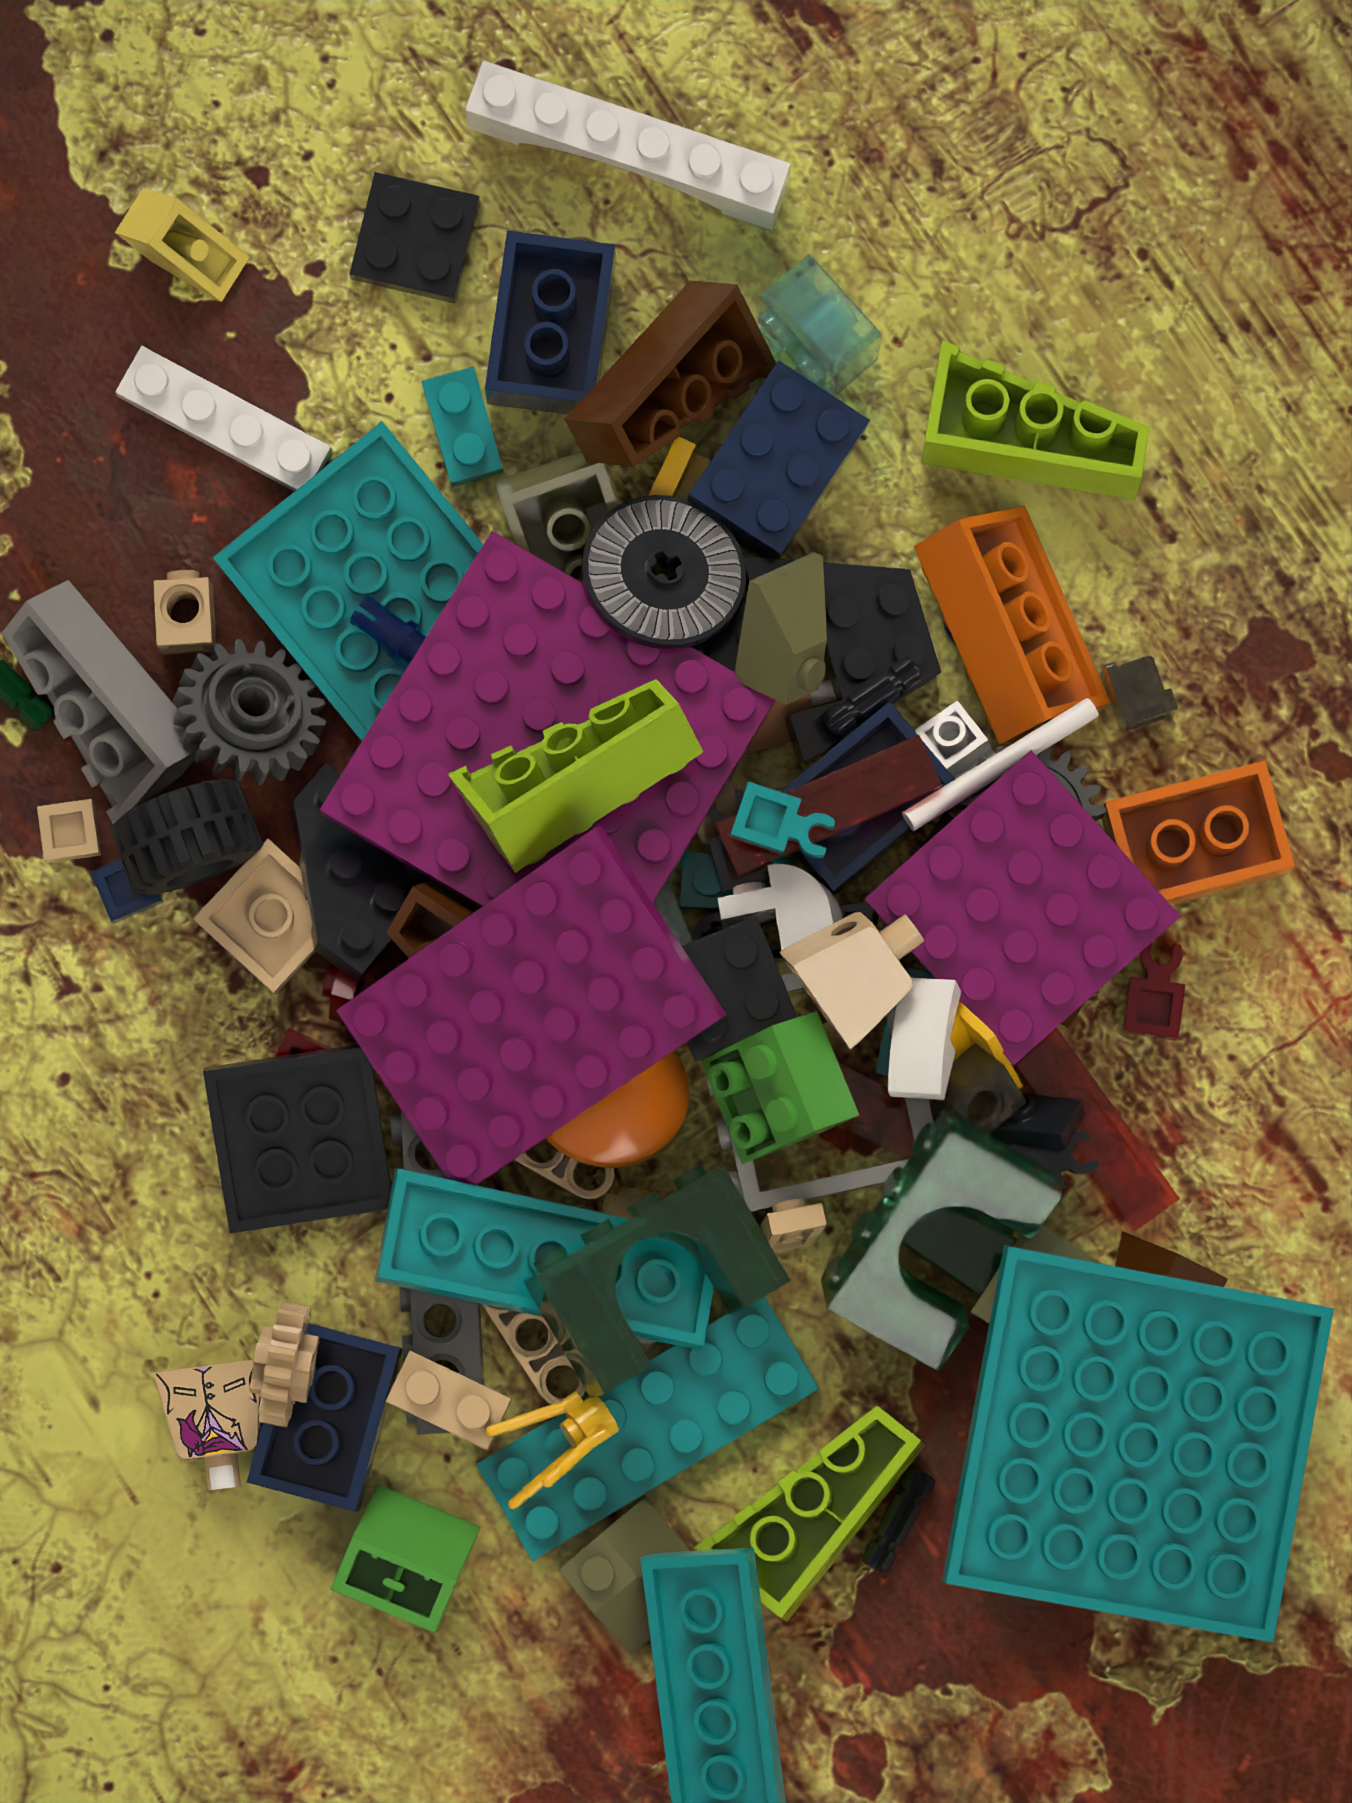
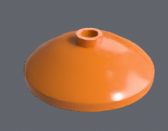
(631, 1121)

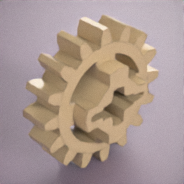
(284, 1364)

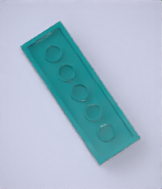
(484, 1244)
(666, 1422)
(713, 1677)

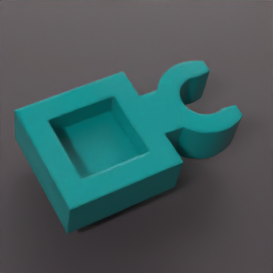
(771, 819)

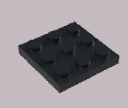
(298, 1138)

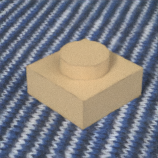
(69, 831)

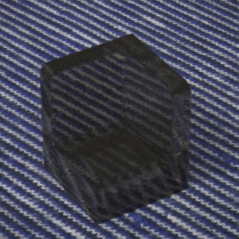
(1137, 694)

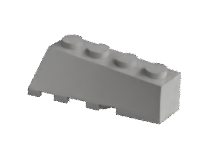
(100, 698)

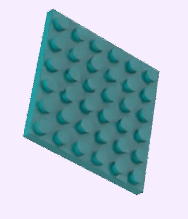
(1137, 1444)

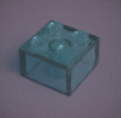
(818, 327)

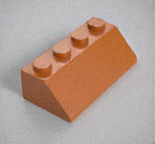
(1009, 621)

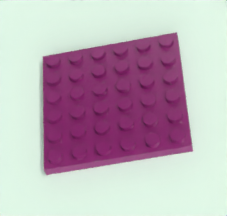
(495, 672)

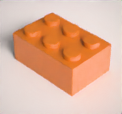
(1203, 833)

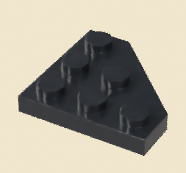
(348, 883)

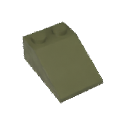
(556, 509)

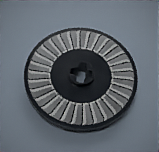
(651, 608)

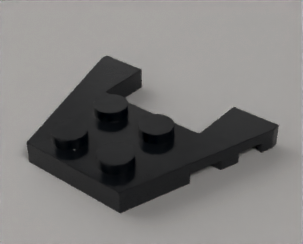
(869, 626)

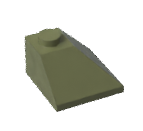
(784, 631)
(610, 1572)

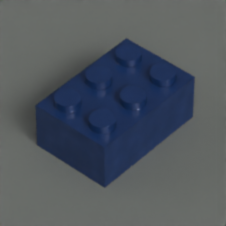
(549, 322)
(778, 461)
(862, 845)
(336, 1432)

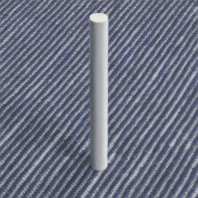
(999, 764)

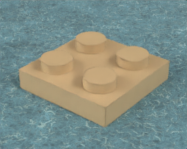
(263, 917)

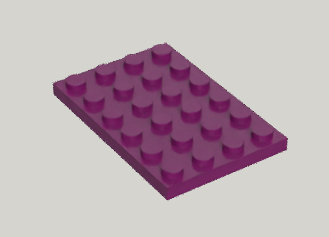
(531, 1010)

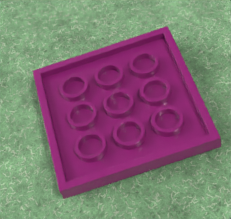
(1024, 906)

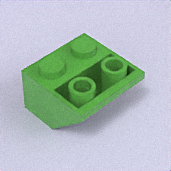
(779, 1087)
(405, 1558)

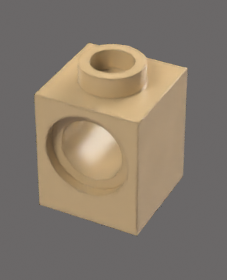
(188, 637)

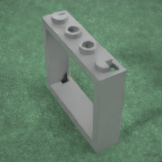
(746, 1179)

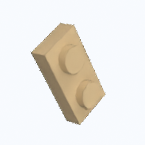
(793, 1224)
(447, 1399)

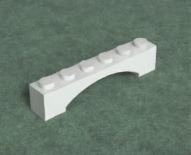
(558, 118)

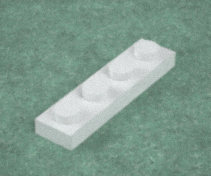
(222, 420)

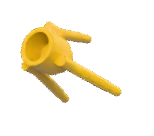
(585, 1428)

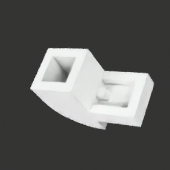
(794, 899)

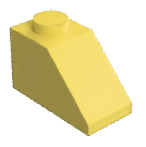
(182, 243)

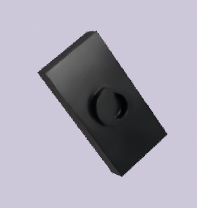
(1042, 1122)

